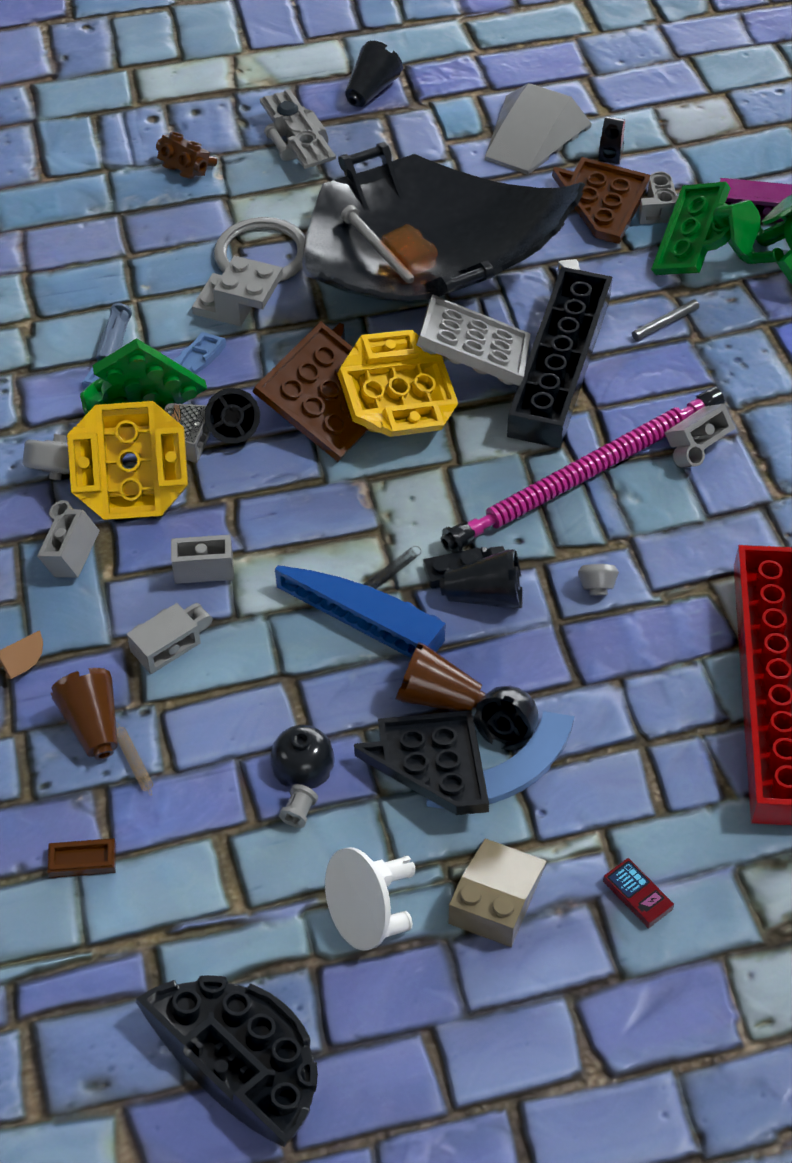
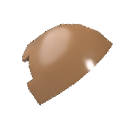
(21, 655)

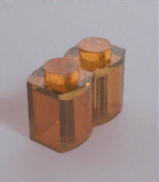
(411, 249)

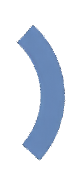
(193, 358)
(530, 762)

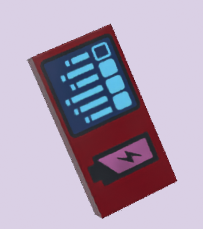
(638, 893)

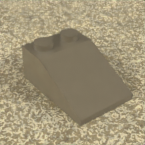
(495, 892)

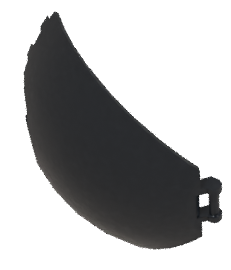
(469, 219)

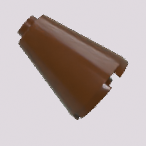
(438, 683)
(89, 710)

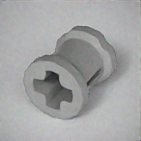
(298, 806)

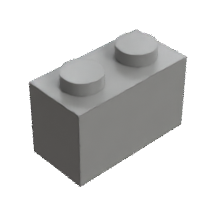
(202, 559)

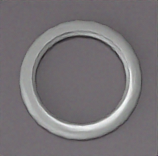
(257, 224)

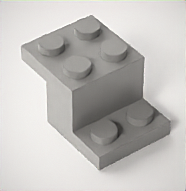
(237, 290)

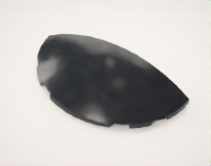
(239, 1049)

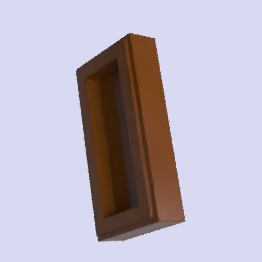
(81, 858)

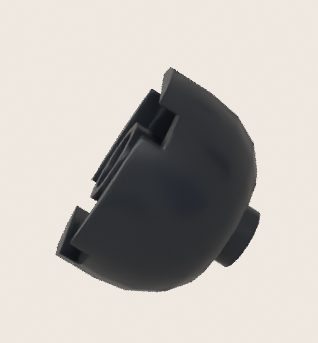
(232, 415)
(507, 716)
(302, 756)

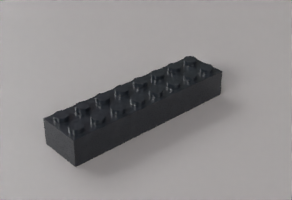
(559, 358)

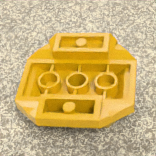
(396, 385)
(97, 454)

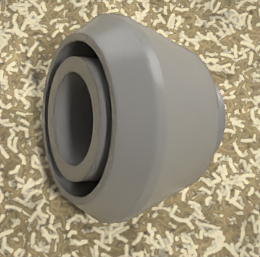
(598, 578)

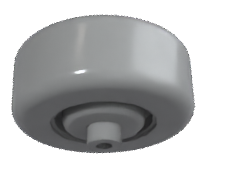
(48, 456)

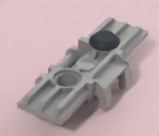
(301, 126)

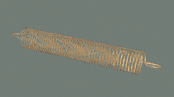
(131, 764)

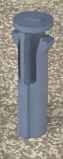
(115, 330)

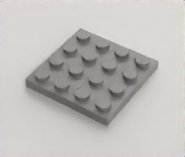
(474, 340)

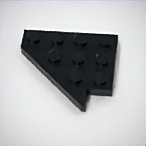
(433, 757)

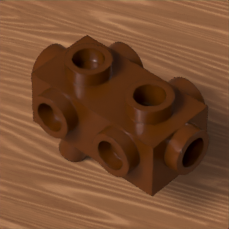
(184, 155)

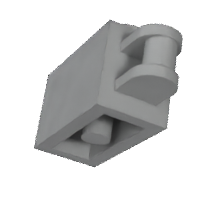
(168, 635)

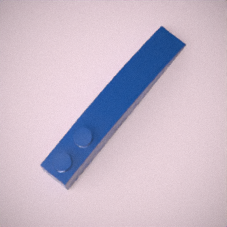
(364, 608)

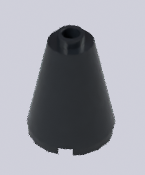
(372, 73)
(486, 581)

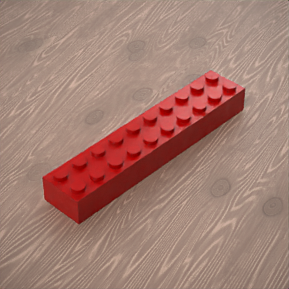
(765, 654)

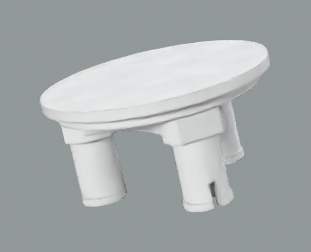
(360, 897)

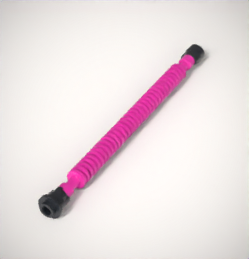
(575, 473)

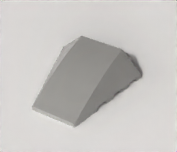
(533, 127)

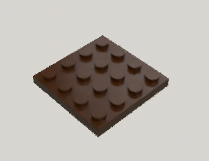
(309, 392)

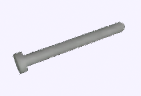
(351, 215)

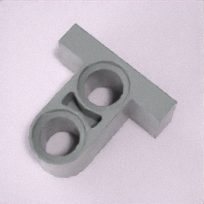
(659, 201)

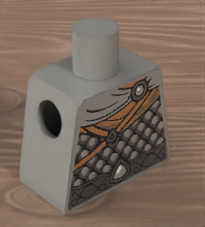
(196, 431)

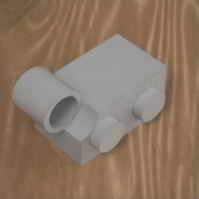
(698, 433)
(67, 540)

